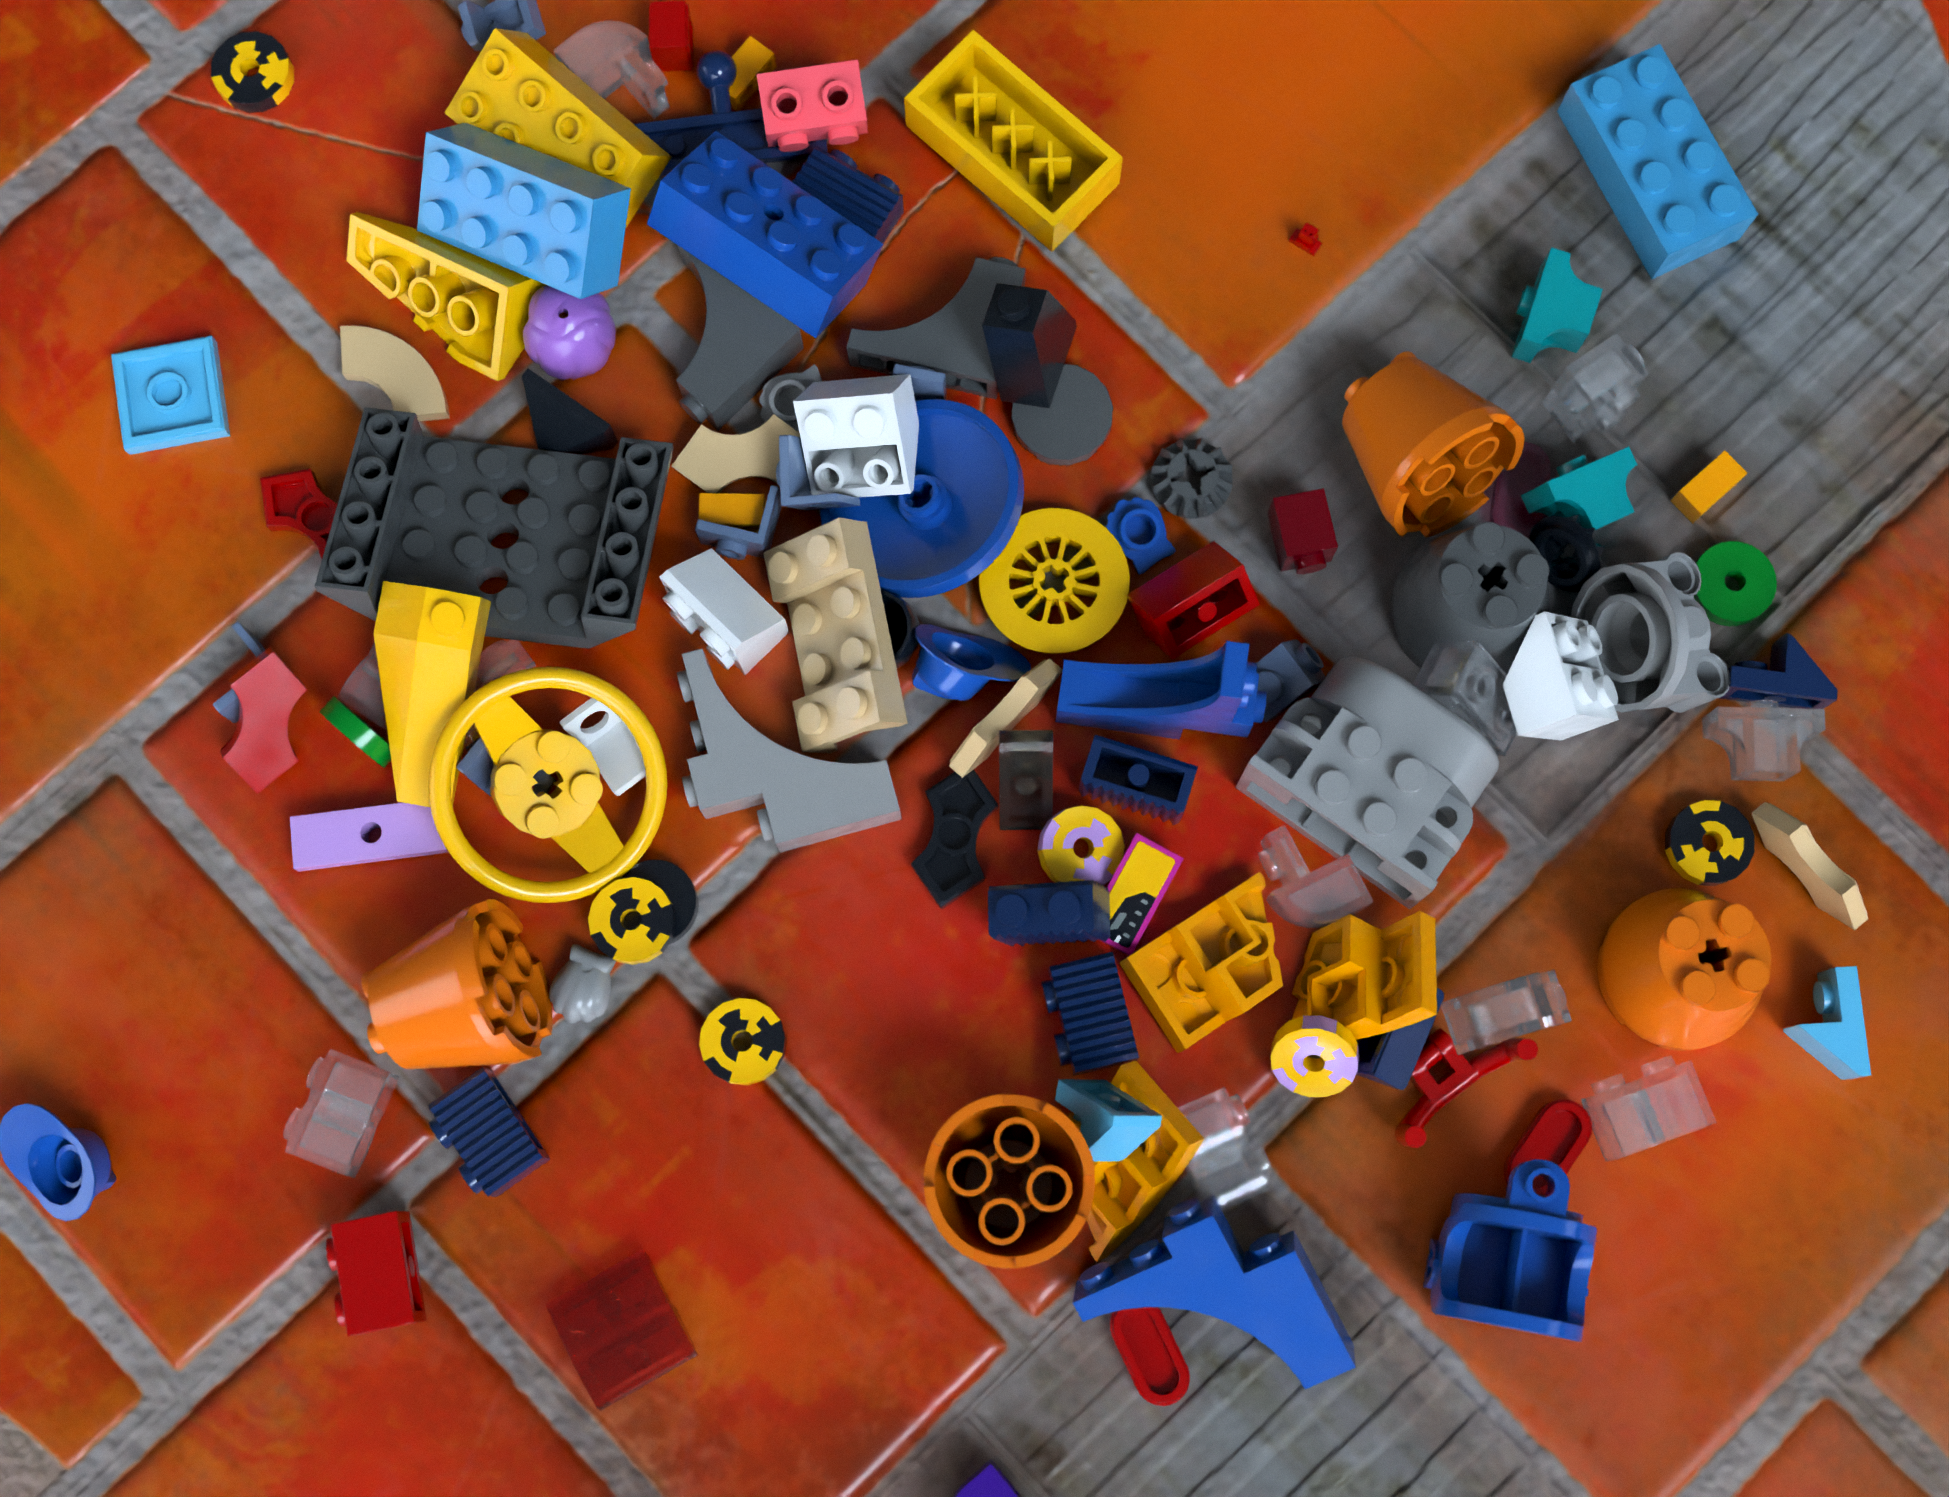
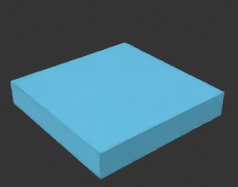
(170, 395)

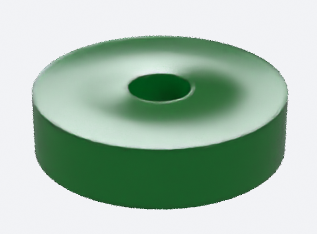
(1755, 580)
(357, 730)

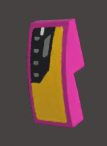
(1138, 890)

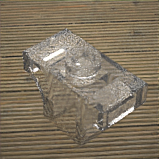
(1763, 738)

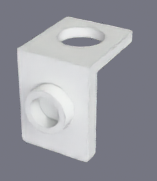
(610, 745)

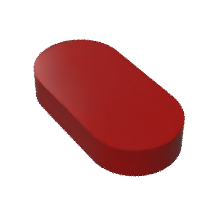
(1553, 1135)
(1150, 1354)

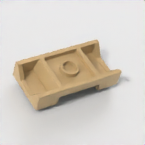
(837, 634)

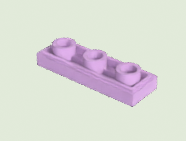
(343, 836)

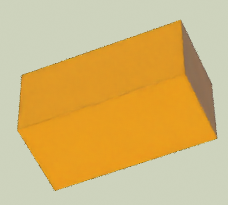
(750, 60)
(1708, 486)
(732, 509)

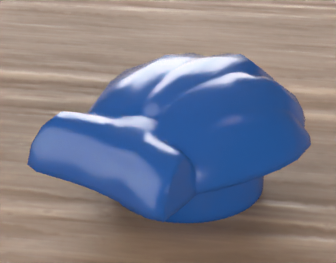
(1140, 532)

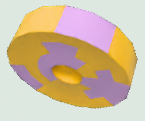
(1094, 827)
(1318, 1037)

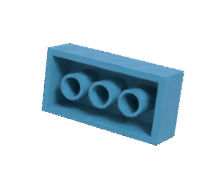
(1656, 161)
(523, 209)

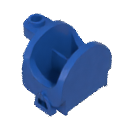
(1514, 1257)

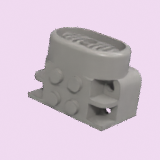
(1375, 776)

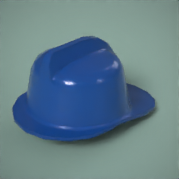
(961, 663)
(54, 1161)

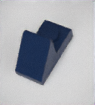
(1791, 680)

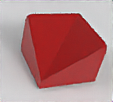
(671, 35)

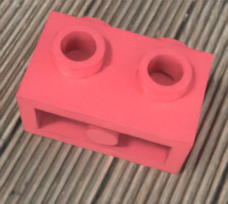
(813, 105)

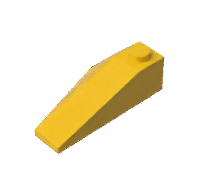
(453, 292)
(427, 668)

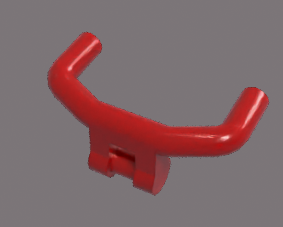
(1461, 1076)

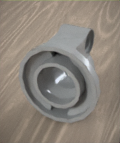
(1653, 634)

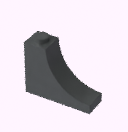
(949, 339)
(738, 351)

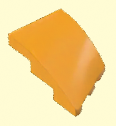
(1208, 965)
(1370, 975)
(1135, 1185)

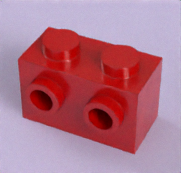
(1193, 599)
(376, 1273)

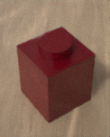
(1302, 531)

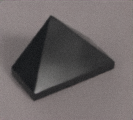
(562, 422)

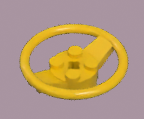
(570, 812)

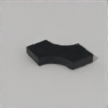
(949, 861)

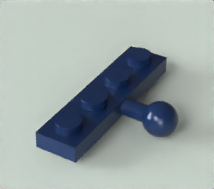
(745, 128)

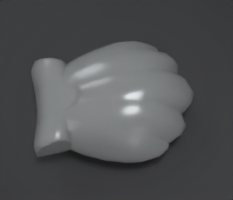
(782, 391)
(582, 985)

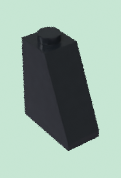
(1027, 343)

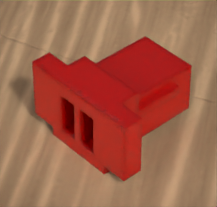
(1306, 239)

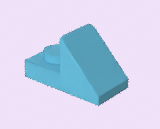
(1841, 1038)
(1108, 1117)

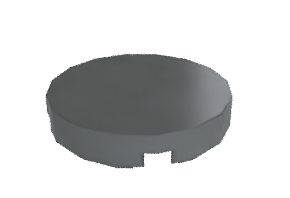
(1072, 425)

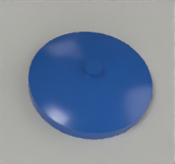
(960, 506)

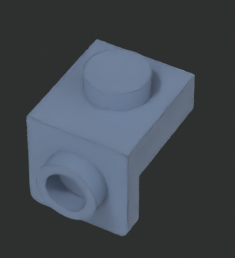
(501, 14)
(1288, 675)

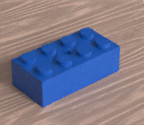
(764, 233)

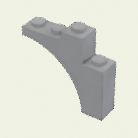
(742, 769)

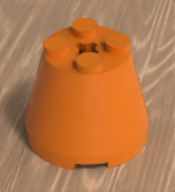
(1427, 444)
(1655, 973)
(461, 995)
(1012, 1136)

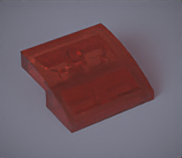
(621, 1330)

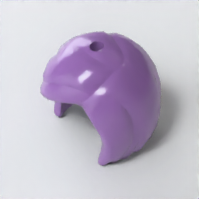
(573, 344)

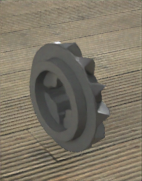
(1179, 496)

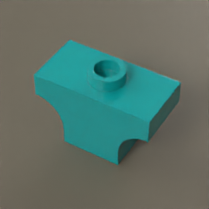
(1556, 309)
(1587, 489)

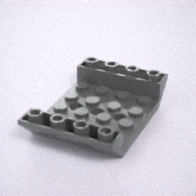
(433, 505)

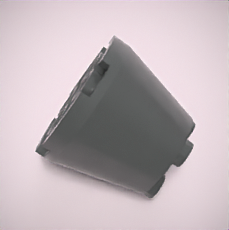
(1443, 599)

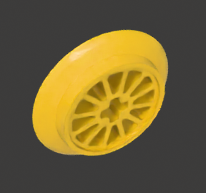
(1094, 543)

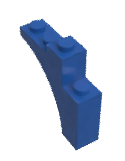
(1162, 699)
(1204, 1270)

